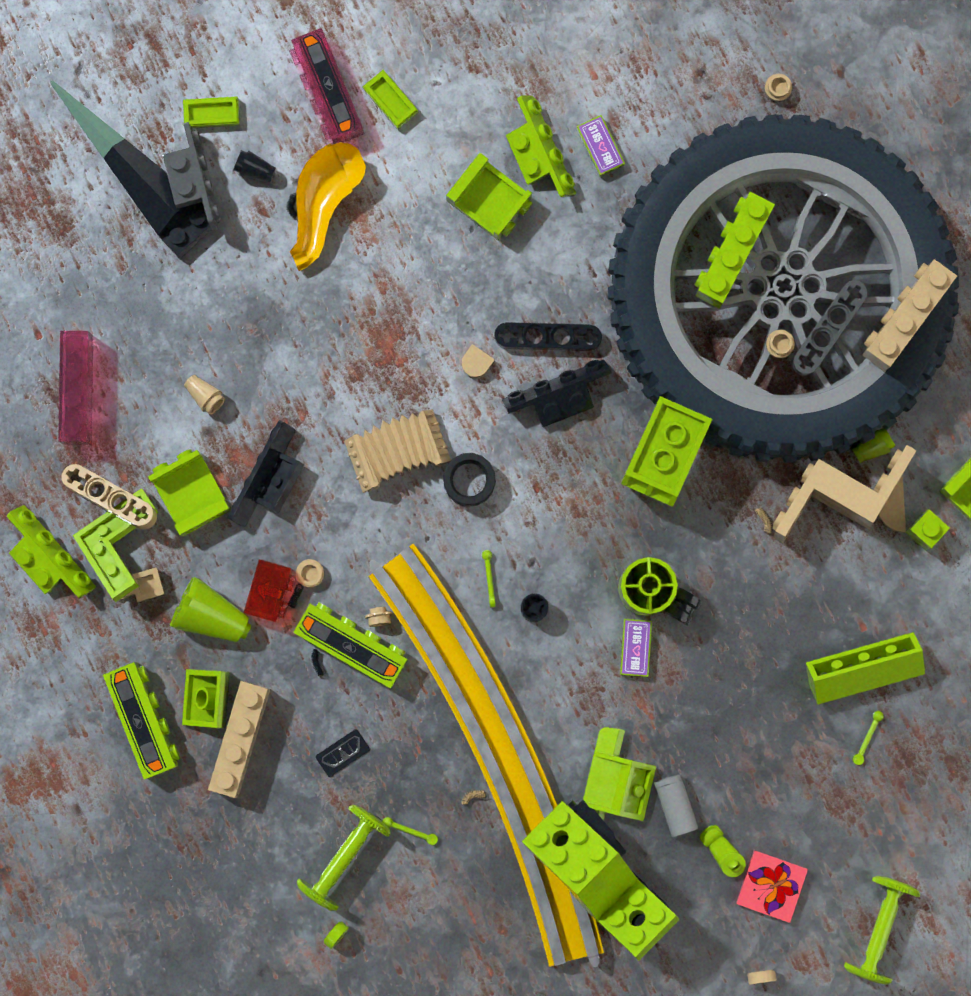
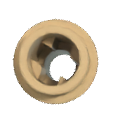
(204, 394)

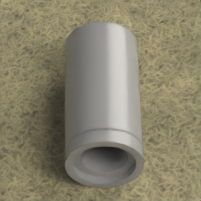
(676, 805)

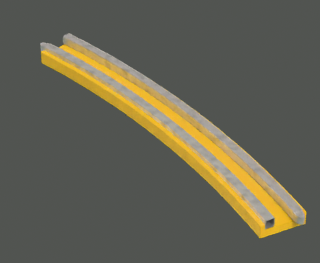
(495, 739)

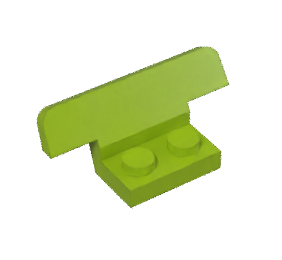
(617, 783)

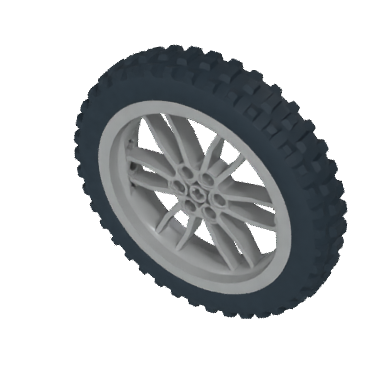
(841, 172)

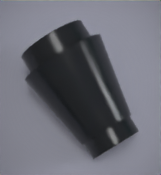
(253, 167)

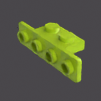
(536, 149)
(44, 557)

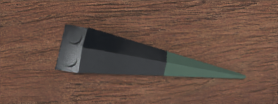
(143, 181)

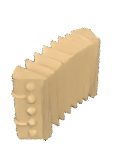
(397, 448)

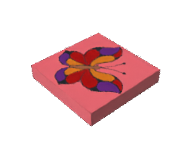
(771, 886)

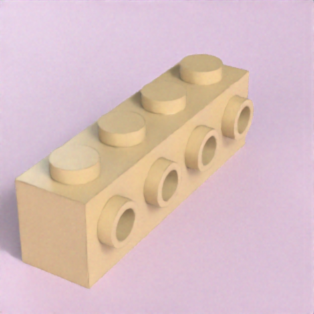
(909, 315)

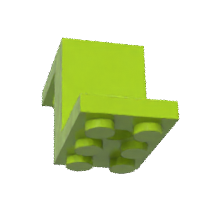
(600, 880)

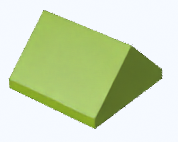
(205, 698)

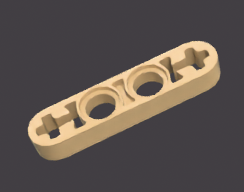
(110, 494)

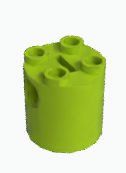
(647, 586)

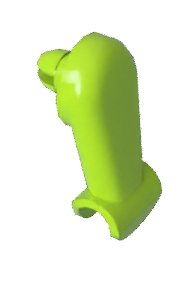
(726, 856)

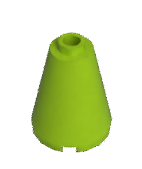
(209, 614)

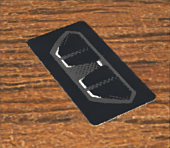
(342, 753)

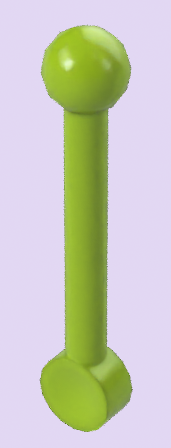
(487, 555)
(858, 759)
(432, 839)

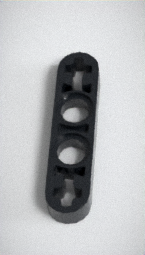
(548, 331)

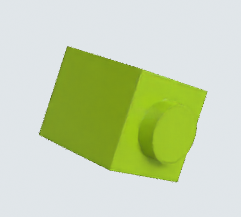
(927, 530)

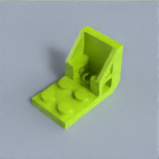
(666, 451)

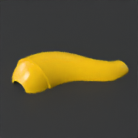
(320, 189)

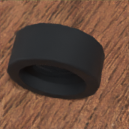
(469, 458)

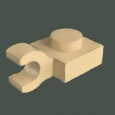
(149, 585)

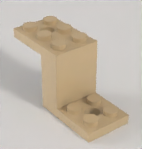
(842, 493)

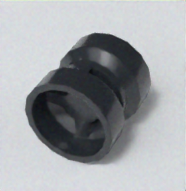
(683, 606)
(534, 607)

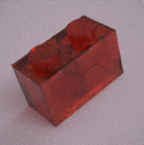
(269, 591)

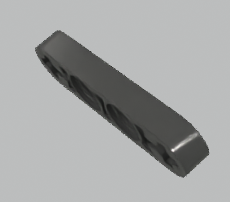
(831, 329)

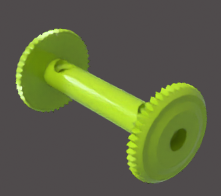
(343, 857)
(881, 930)

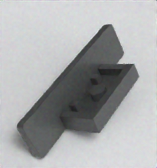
(187, 177)

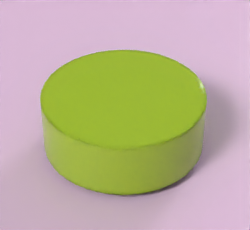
(336, 935)

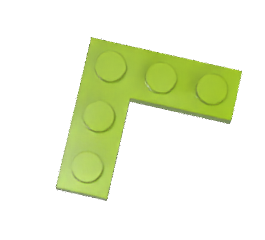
(97, 545)

